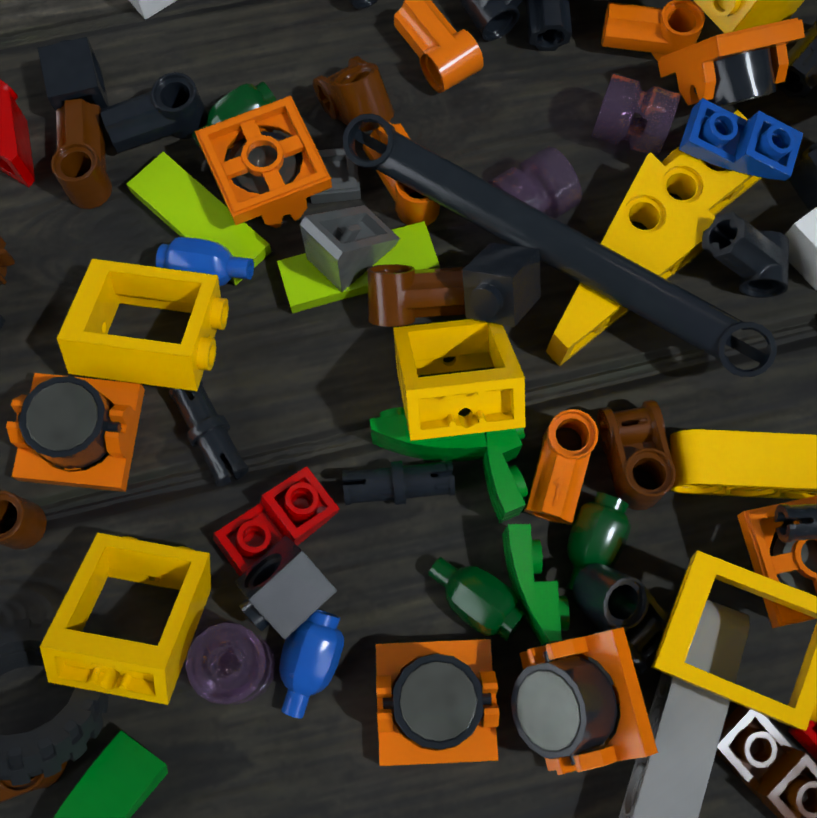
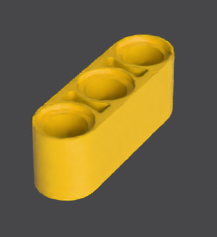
(744, 463)

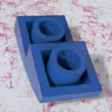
(750, 146)

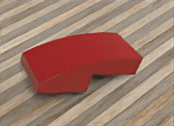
(290, 509)

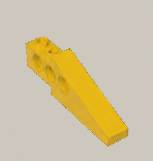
(667, 245)

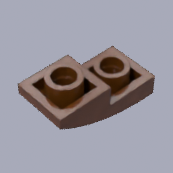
(768, 764)

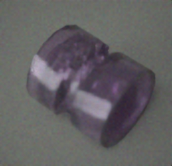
(624, 99)
(543, 182)
(230, 664)

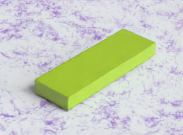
(194, 210)
(310, 288)

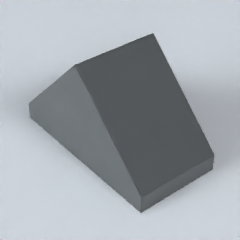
(345, 243)

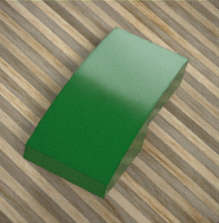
(392, 434)
(504, 483)
(545, 609)
(115, 782)

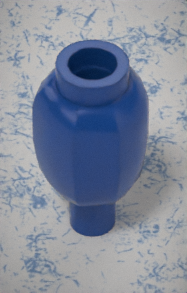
(203, 257)
(310, 660)

